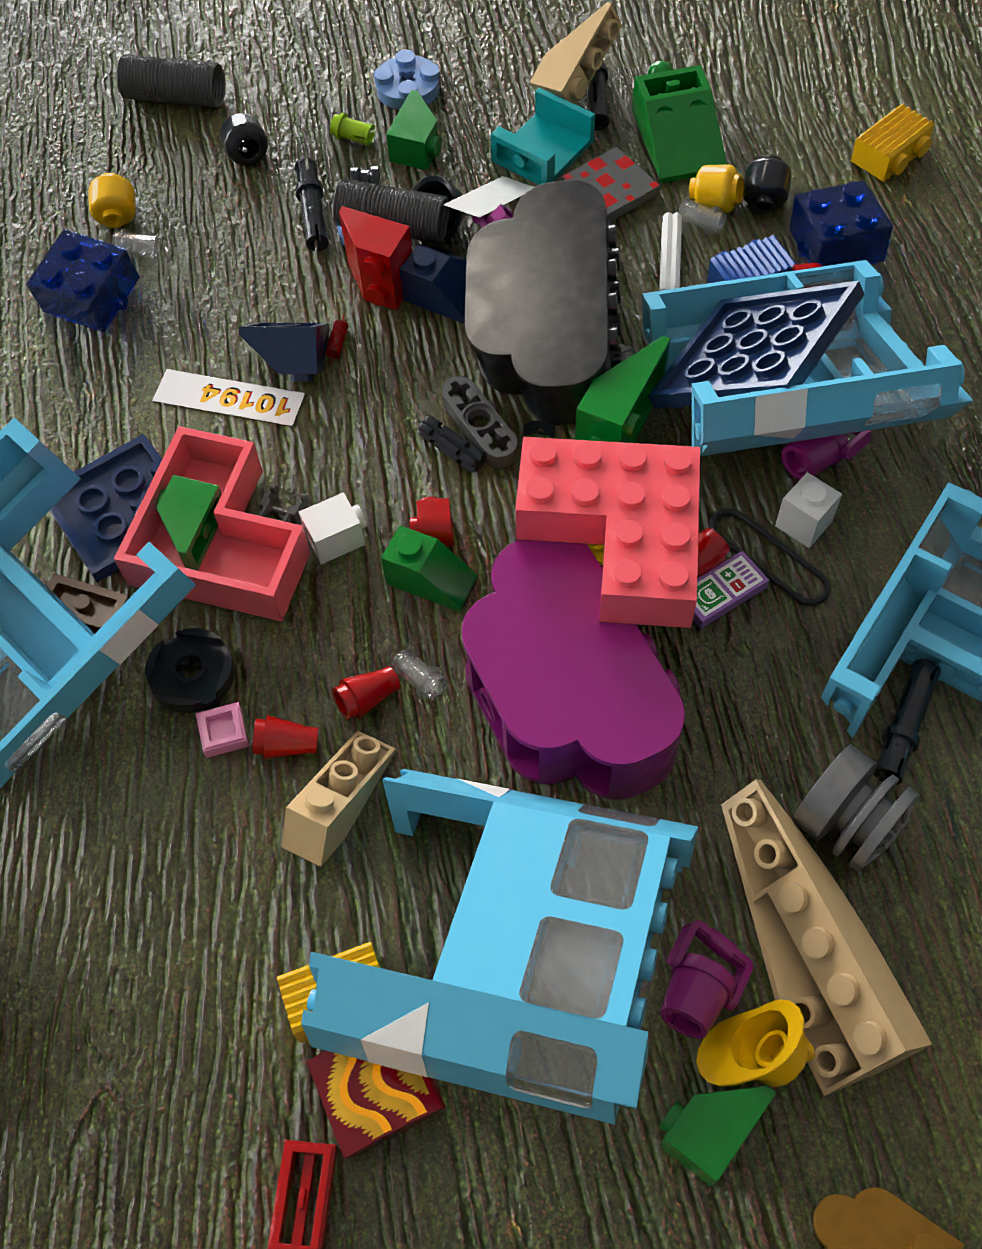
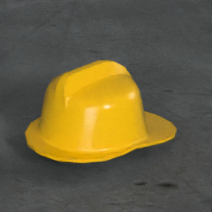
(756, 1046)

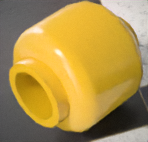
(717, 187)
(112, 200)

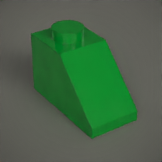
(414, 134)
(189, 517)
(427, 569)
(713, 1128)

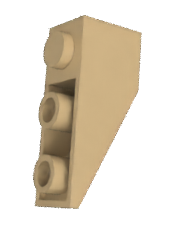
(576, 58)
(334, 798)

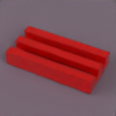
(277, 1228)

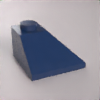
(435, 281)
(289, 347)

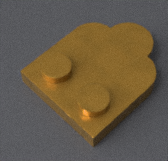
(876, 1222)

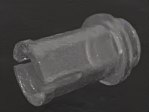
(702, 216)
(138, 243)
(427, 680)

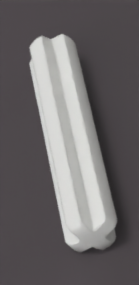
(670, 251)

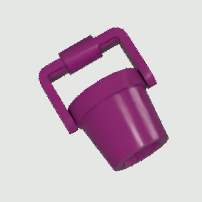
(820, 453)
(701, 985)

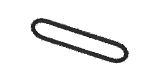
(783, 547)

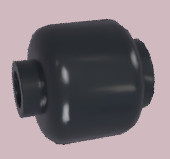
(243, 139)
(767, 183)

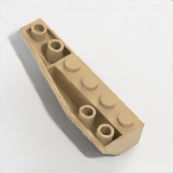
(818, 948)

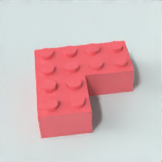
(633, 502)
(251, 559)

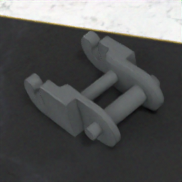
(291, 515)

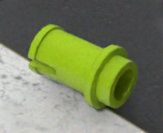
(351, 129)

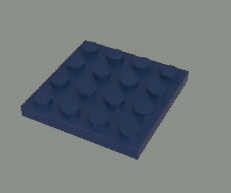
(759, 342)

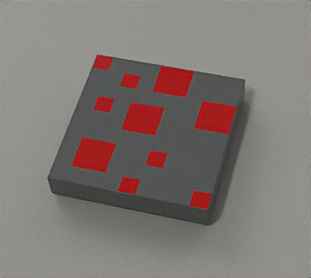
(618, 180)

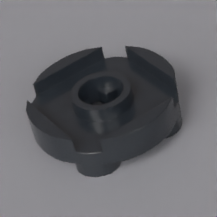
(197, 692)

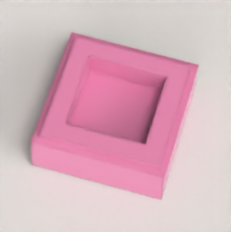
(222, 730)

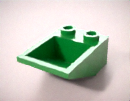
(677, 120)
(619, 400)

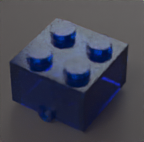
(840, 225)
(83, 280)

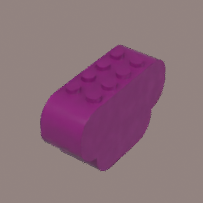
(562, 685)

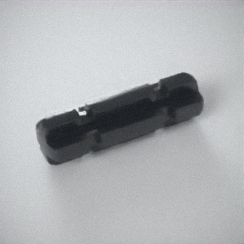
(451, 444)

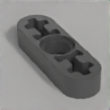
(479, 406)

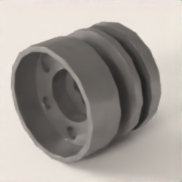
(855, 808)

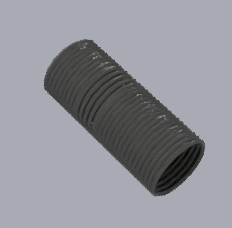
(171, 80)
(418, 210)

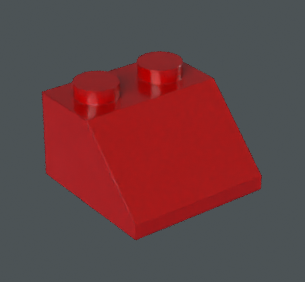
(375, 254)

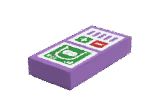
(727, 588)

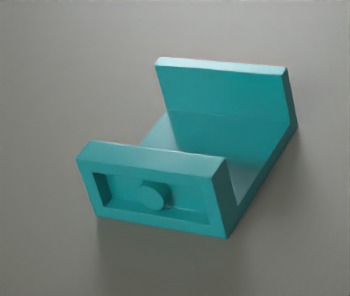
(546, 141)

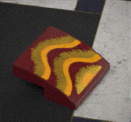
(370, 1100)

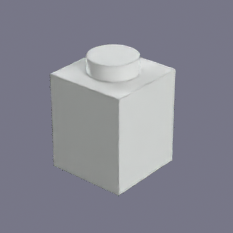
(808, 509)
(333, 527)

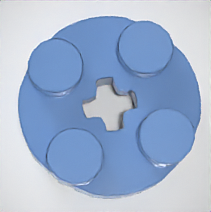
(406, 73)

